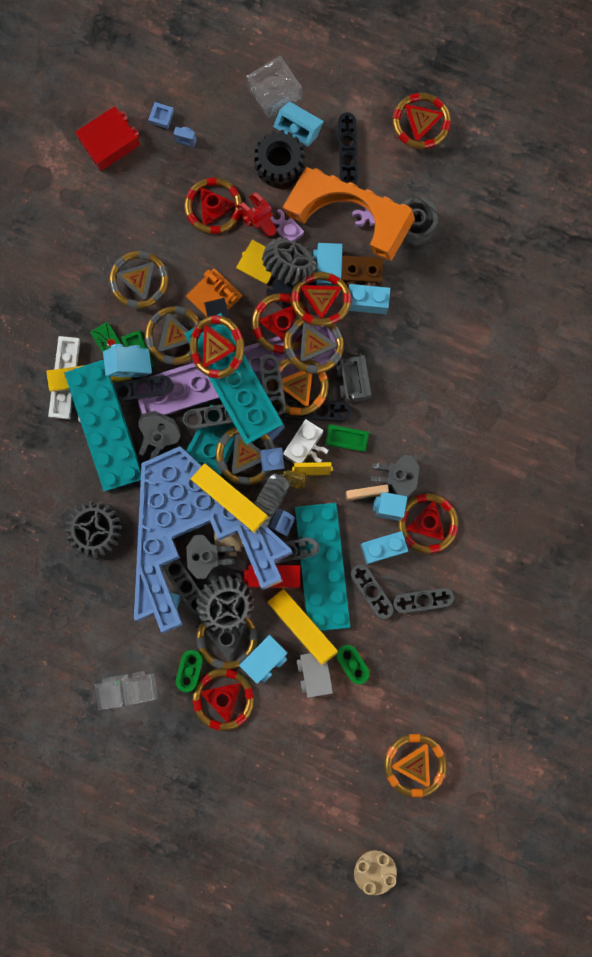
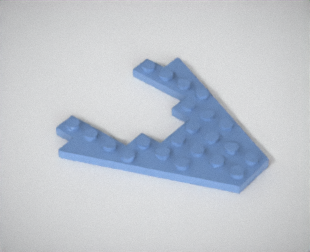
(174, 507)

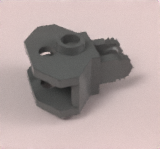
(157, 434)
(397, 474)
(208, 556)

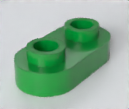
(352, 664)
(189, 670)

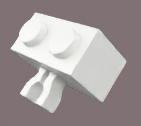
(304, 443)

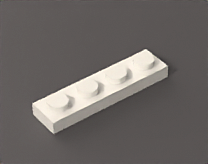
(66, 357)

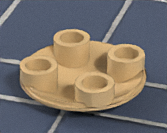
(375, 873)

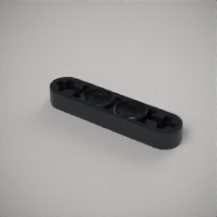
(347, 151)
(133, 385)
(313, 416)

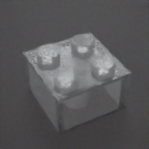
(274, 86)

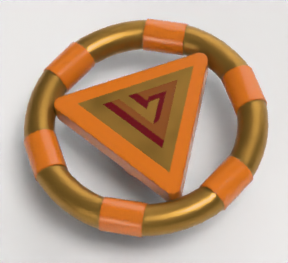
(299, 387)
(415, 765)

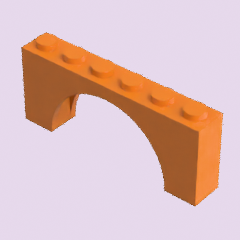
(318, 190)

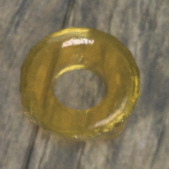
(298, 481)

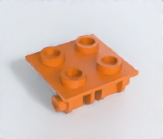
(211, 288)

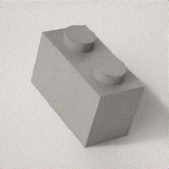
(316, 677)

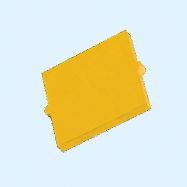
(252, 263)
(320, 468)

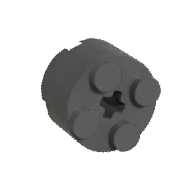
(427, 215)

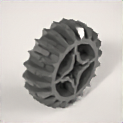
(288, 260)
(272, 496)
(75, 525)
(216, 618)

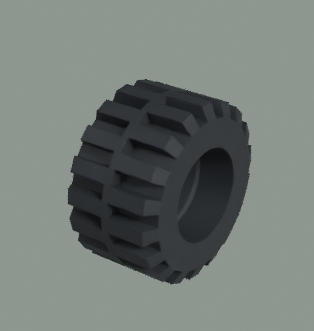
(279, 143)

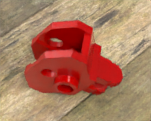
(259, 216)

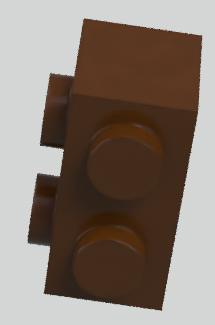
(362, 270)

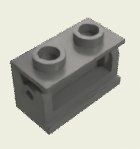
(354, 379)

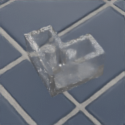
(125, 691)

